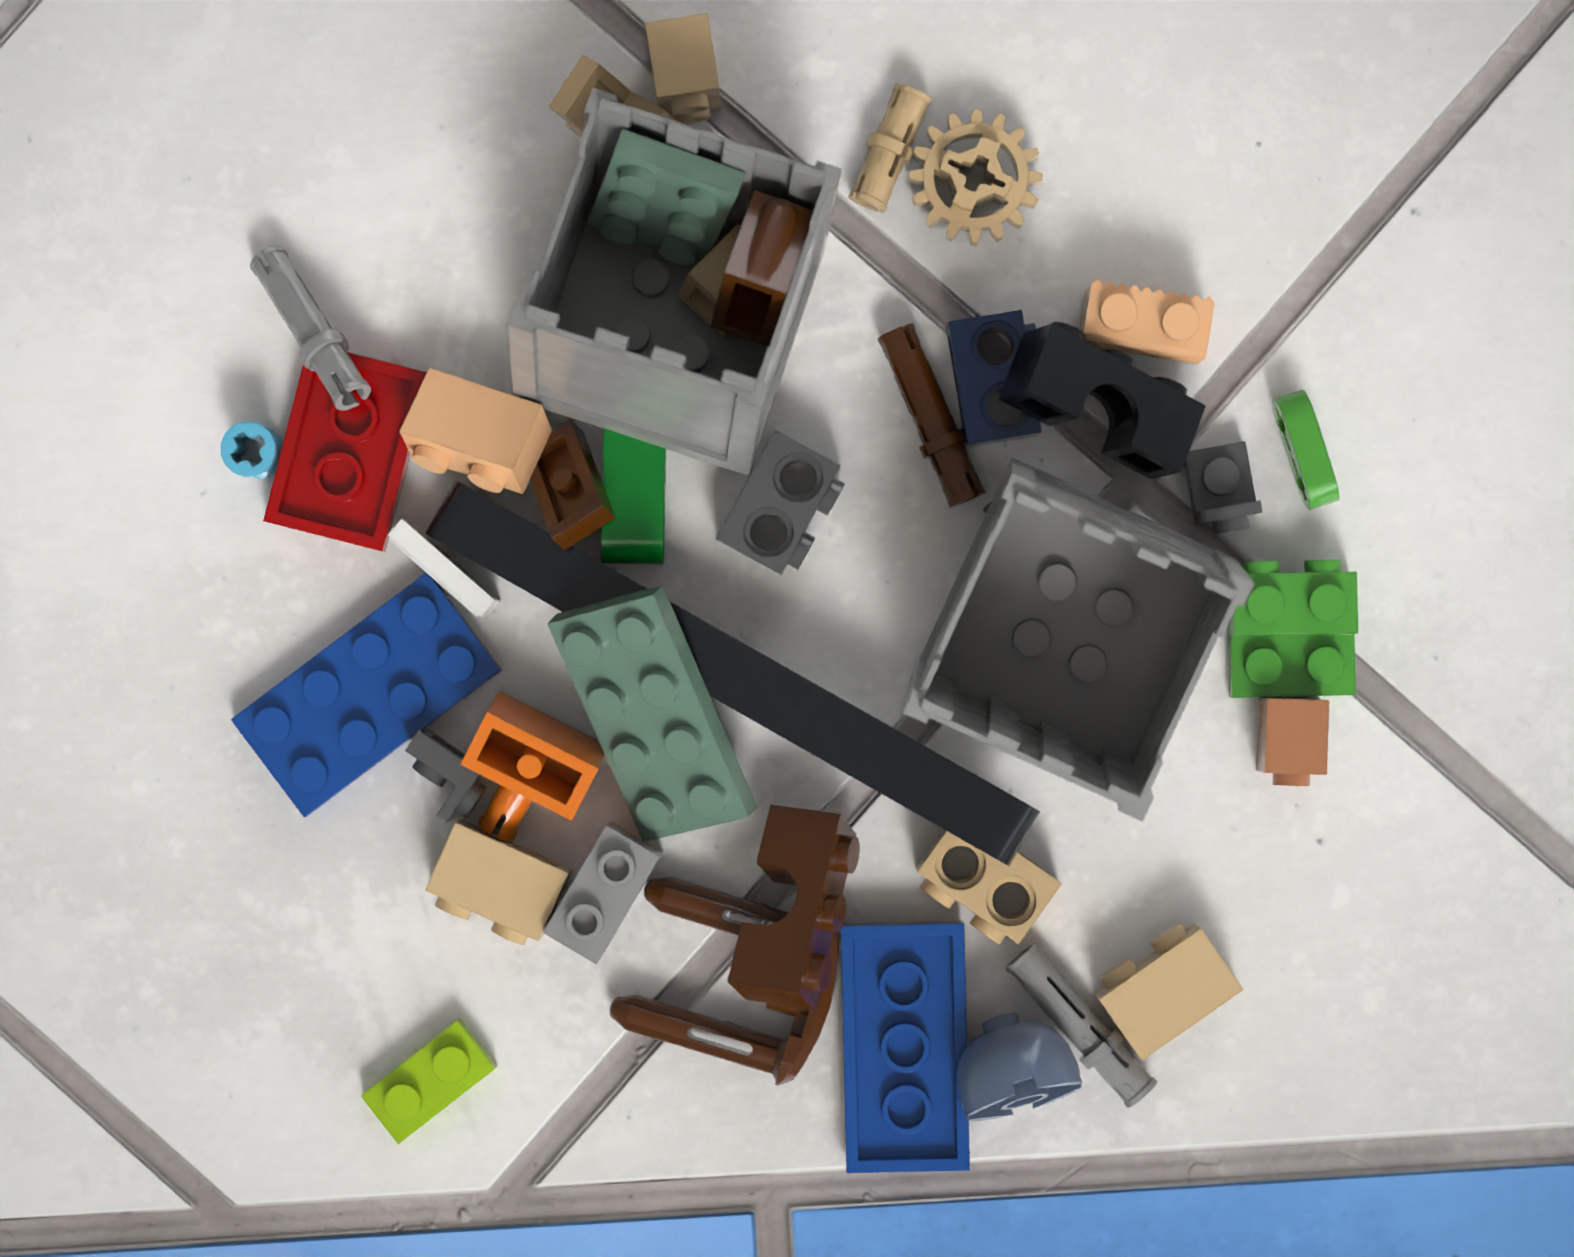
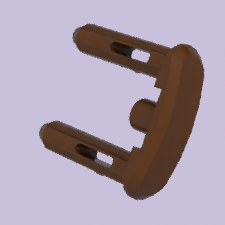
(673, 1024)

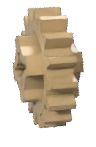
(949, 163)

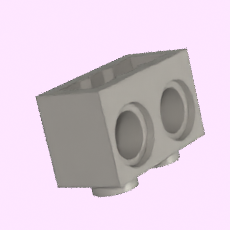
(602, 892)

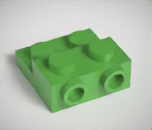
(1295, 632)

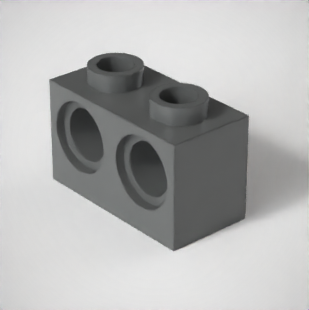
(766, 497)

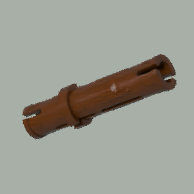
(926, 403)

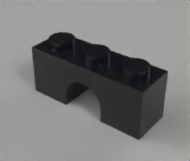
(1147, 415)

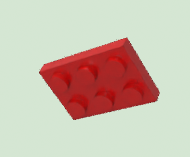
(345, 467)

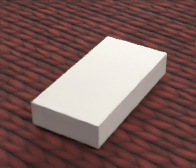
(443, 569)

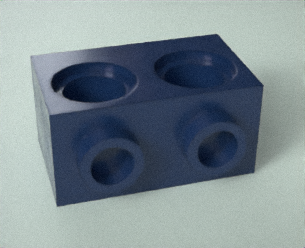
(980, 380)

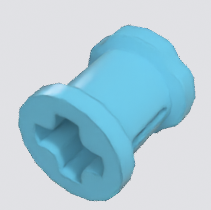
(234, 448)

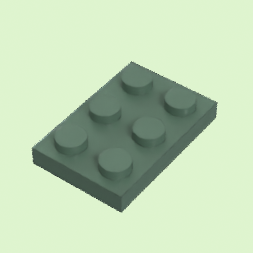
(664, 198)

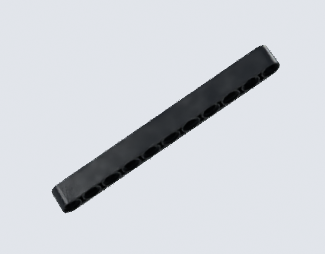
(749, 680)

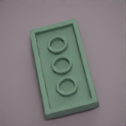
(652, 714)

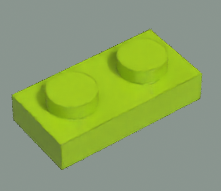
(429, 1081)

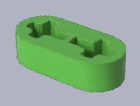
(1305, 449)

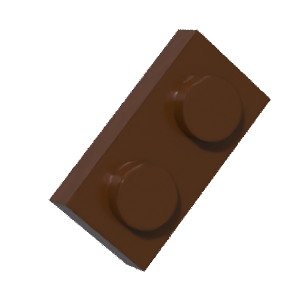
(570, 487)

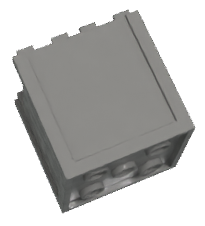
(605, 320)
(1075, 635)

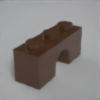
(791, 958)

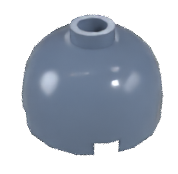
(1014, 1068)

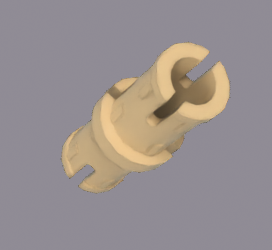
(890, 148)

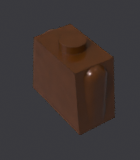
(761, 268)

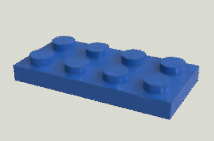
(366, 694)
(904, 1046)

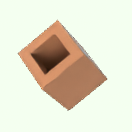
(1292, 739)

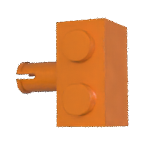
(531, 761)

